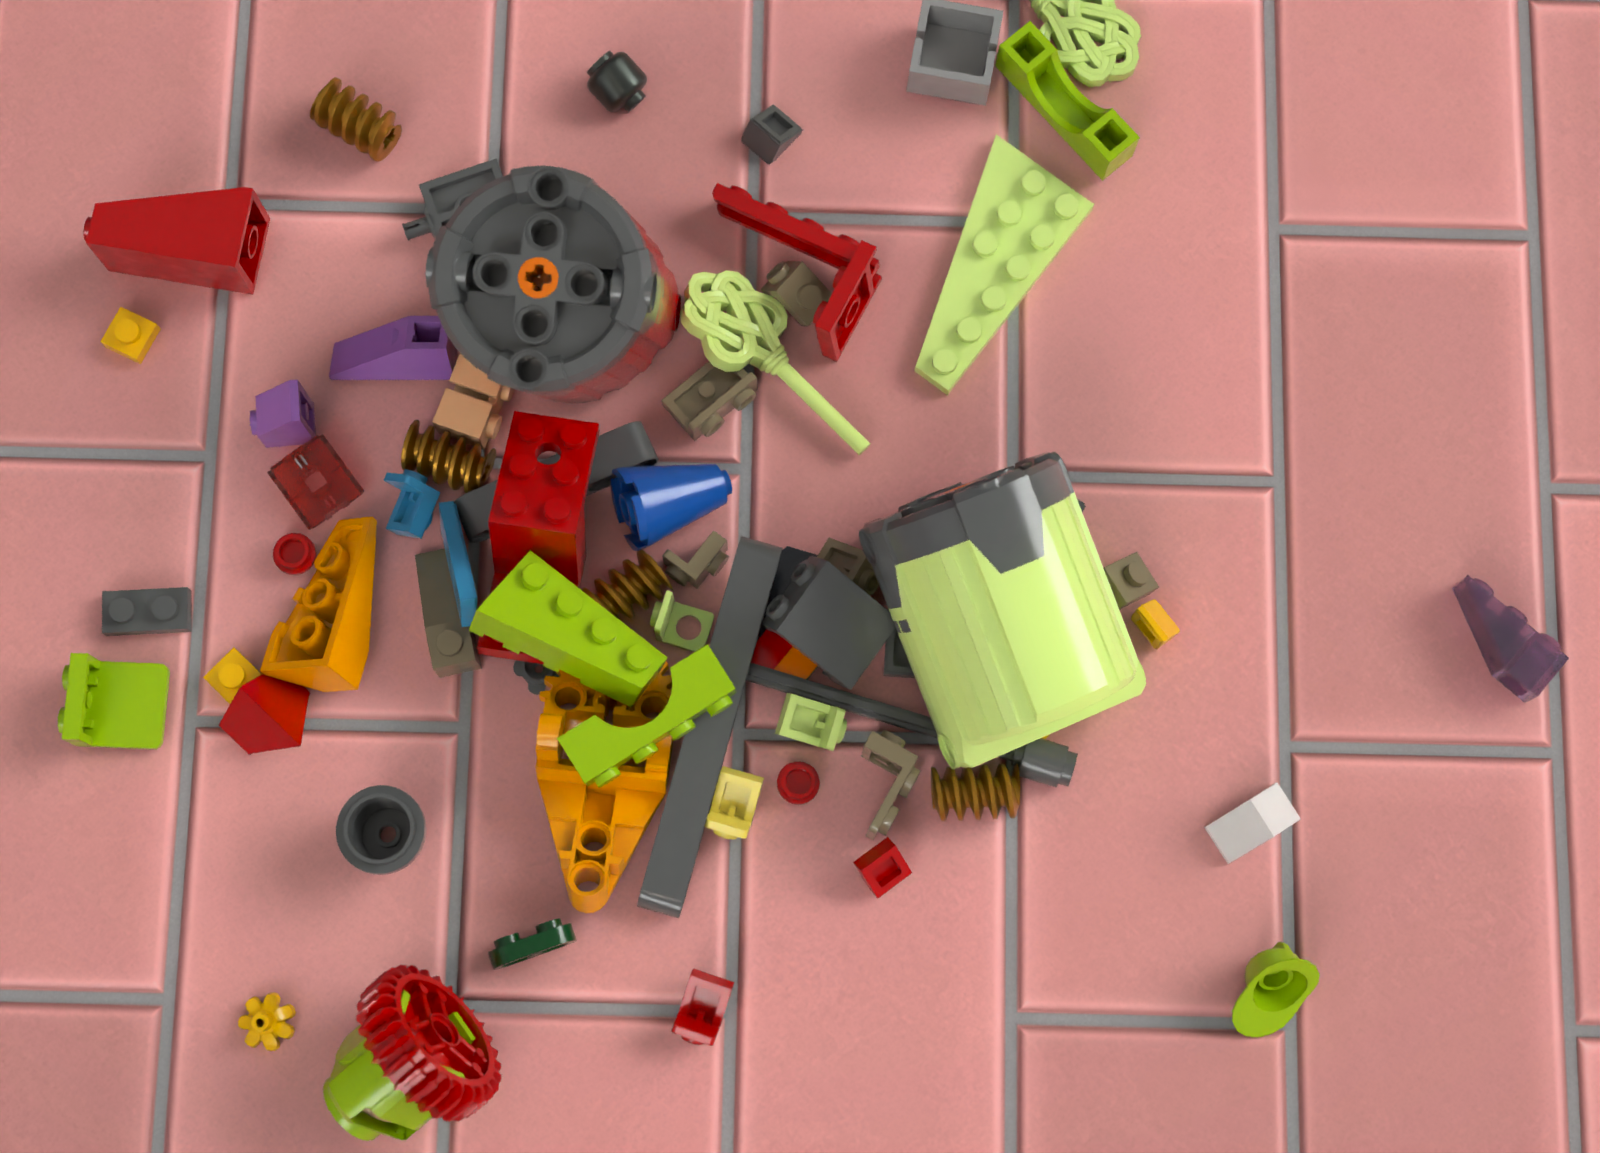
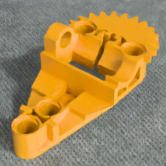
(587, 814)

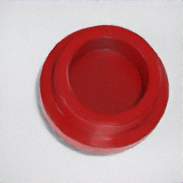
(294, 553)
(798, 783)

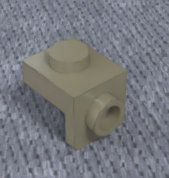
(796, 290)
(708, 559)
(1130, 580)

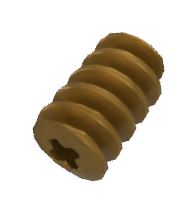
(354, 121)
(445, 460)
(631, 586)
(975, 791)

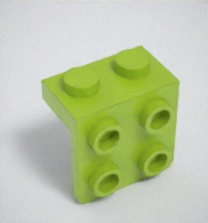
(114, 703)

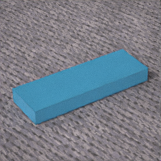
(458, 562)

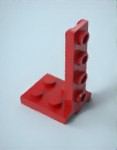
(857, 268)

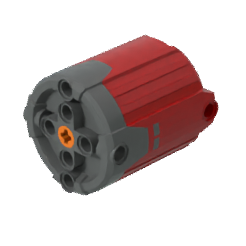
(552, 286)

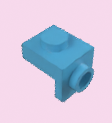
(414, 505)

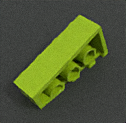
(568, 631)

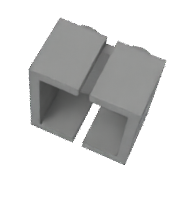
(956, 51)

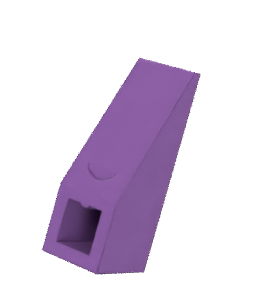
(396, 351)

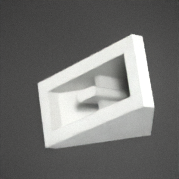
(1252, 823)

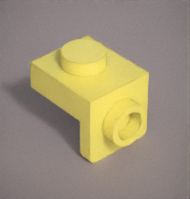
(734, 803)

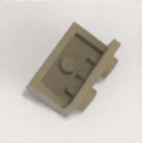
(708, 397)

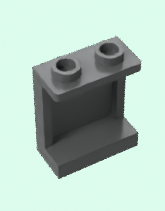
(830, 621)

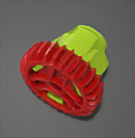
(410, 1059)

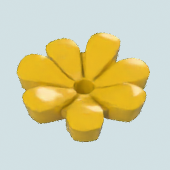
(274, 1022)

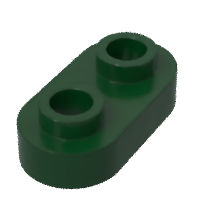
(549, 937)

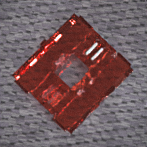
(301, 463)

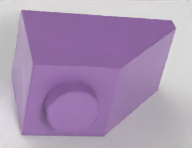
(283, 416)

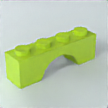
(1091, 131)
(601, 748)

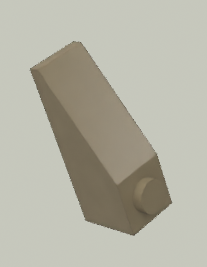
(450, 645)

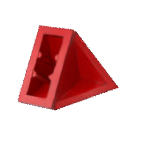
(267, 715)

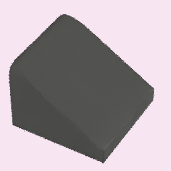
(770, 134)

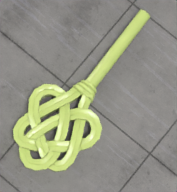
(1083, 24)
(735, 338)

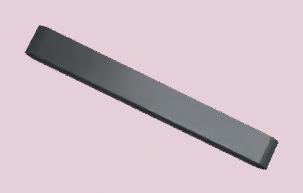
(706, 745)

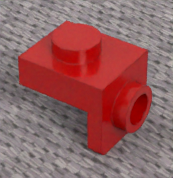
(702, 1008)

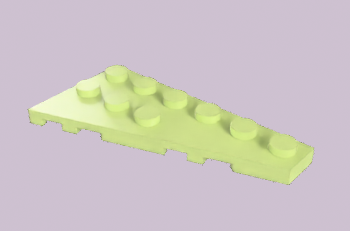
(1007, 243)

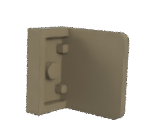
(889, 753)

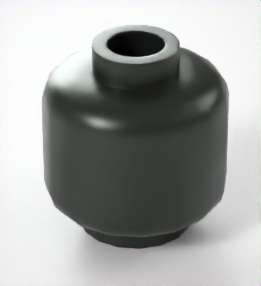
(617, 81)

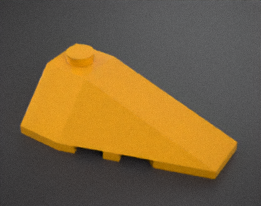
(329, 628)

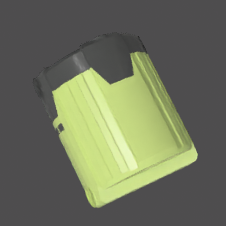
(1003, 609)

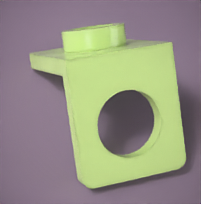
(668, 614)

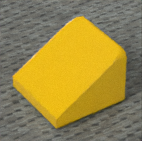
(1154, 623)

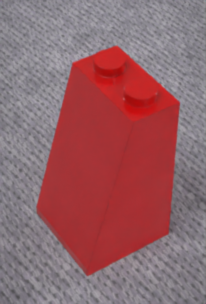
(183, 238)

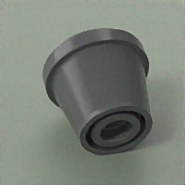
(366, 817)

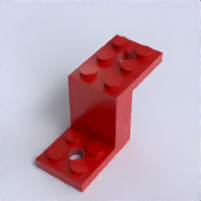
(540, 503)

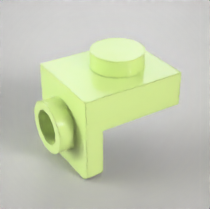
(811, 722)

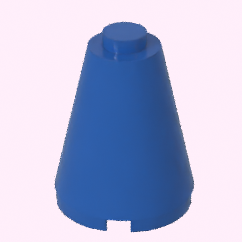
(666, 498)

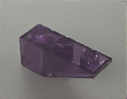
(1510, 647)

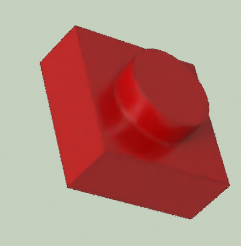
(882, 867)

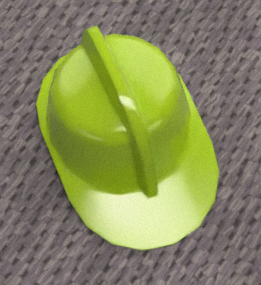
(1274, 991)

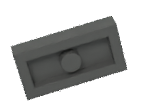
(146, 611)

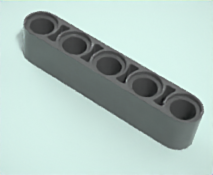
(615, 449)

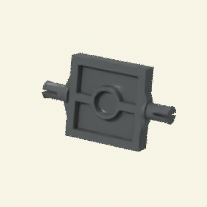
(446, 194)

